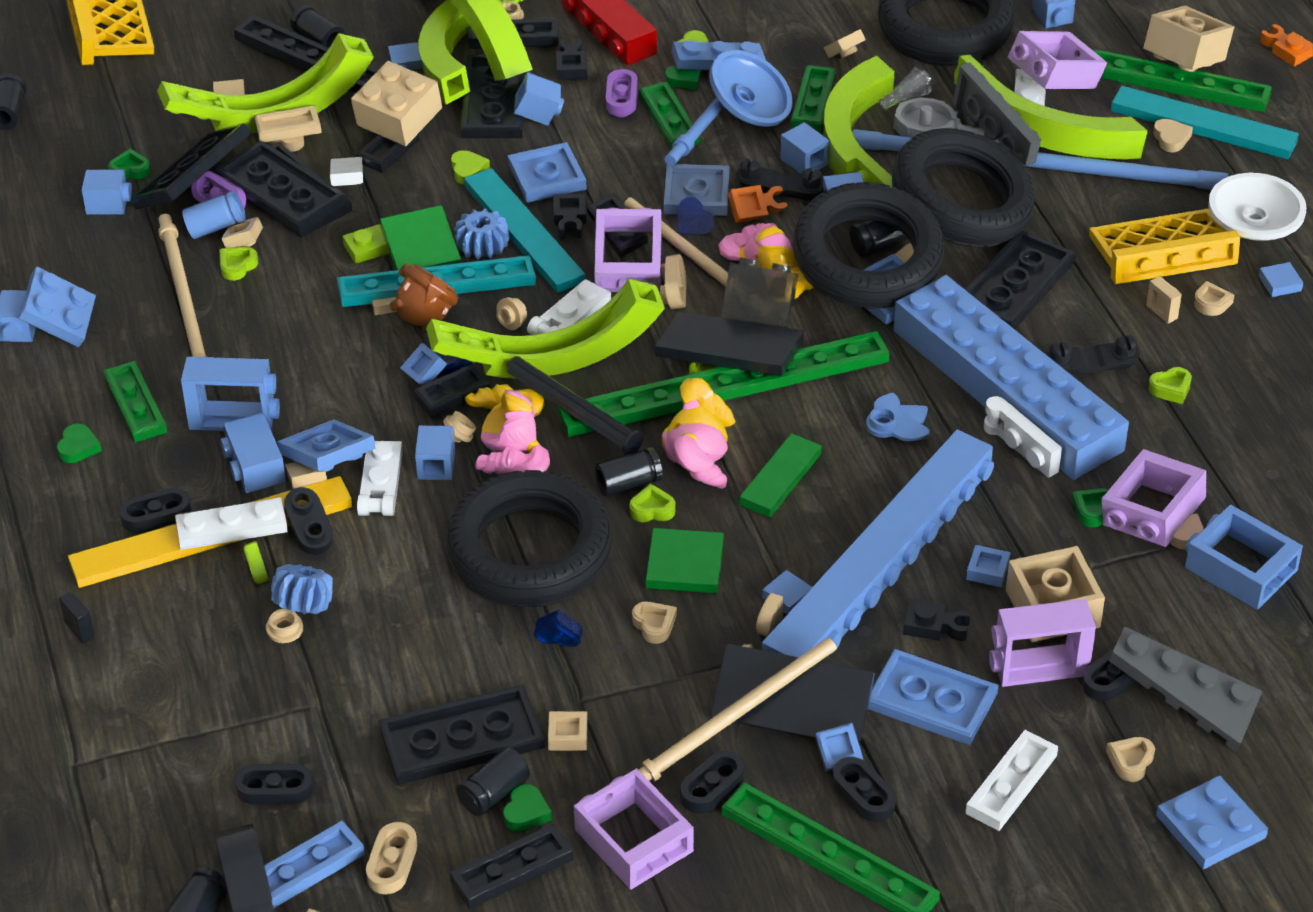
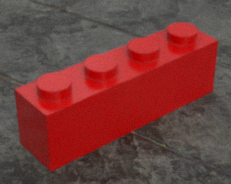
(617, 27)

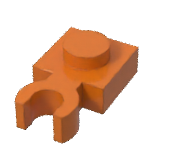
(1289, 47)
(752, 204)

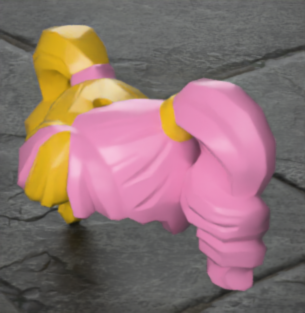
(764, 244)
(510, 430)
(698, 432)

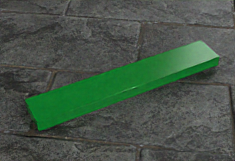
(1186, 83)
(829, 852)

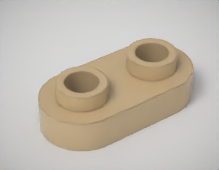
(675, 282)
(390, 861)

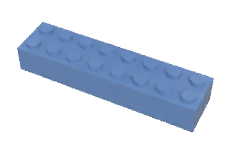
(996, 360)

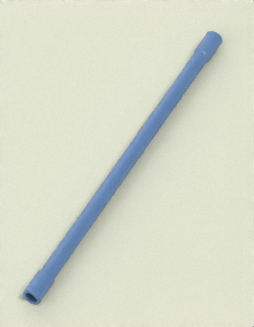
(1200, 179)

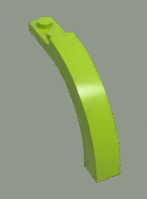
(497, 36)
(436, 44)
(317, 87)
(846, 103)
(1072, 132)
(561, 350)

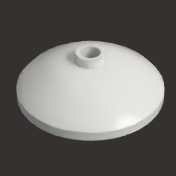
(1257, 206)

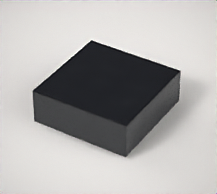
(77, 617)

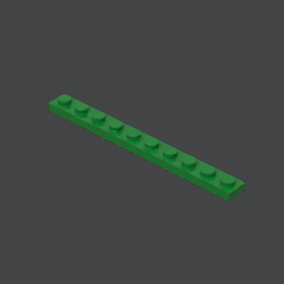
(730, 383)

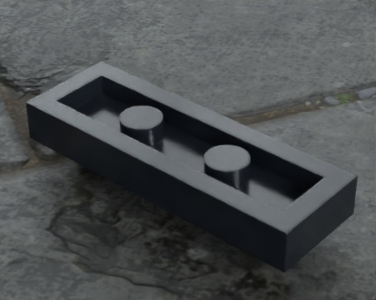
(531, 31)
(511, 866)

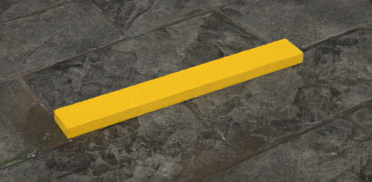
(164, 545)

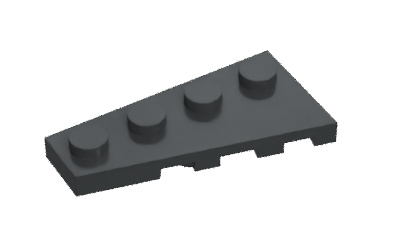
(988, 109)
(1206, 693)

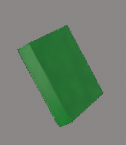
(420, 238)
(685, 560)

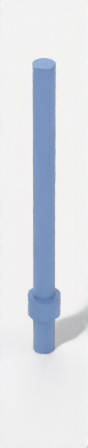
(685, 142)

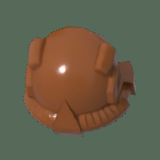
(422, 296)

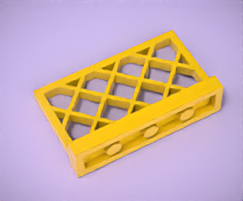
(89, 36)
(1160, 257)

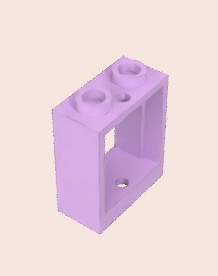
(1054, 60)
(612, 274)
(1161, 474)
(1043, 662)
(653, 854)

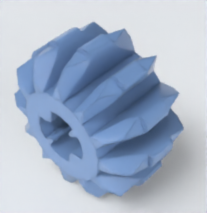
(481, 234)
(302, 588)

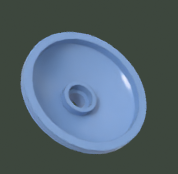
(750, 88)

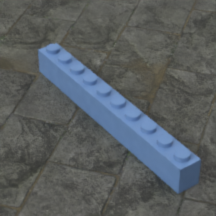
(885, 547)

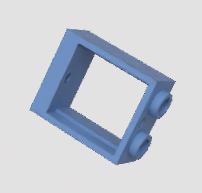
(228, 372)
(1232, 577)

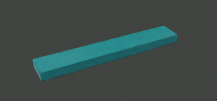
(1206, 122)
(525, 230)
(462, 277)

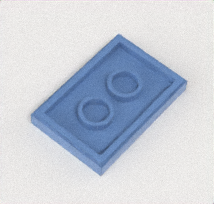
(932, 696)

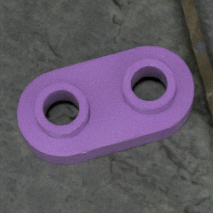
(621, 92)
(202, 189)

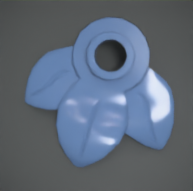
(897, 420)

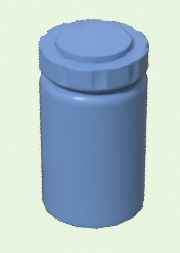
(214, 214)

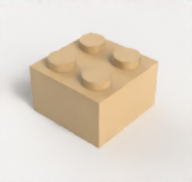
(1188, 38)
(396, 103)
(1054, 578)

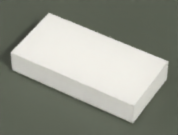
(346, 171)

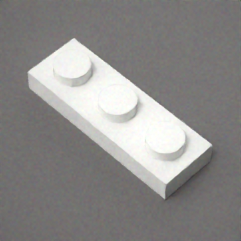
(231, 523)
(1011, 780)

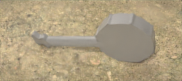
(927, 114)

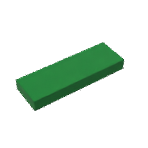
(812, 97)
(666, 111)
(135, 401)
(780, 475)

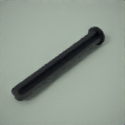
(576, 405)

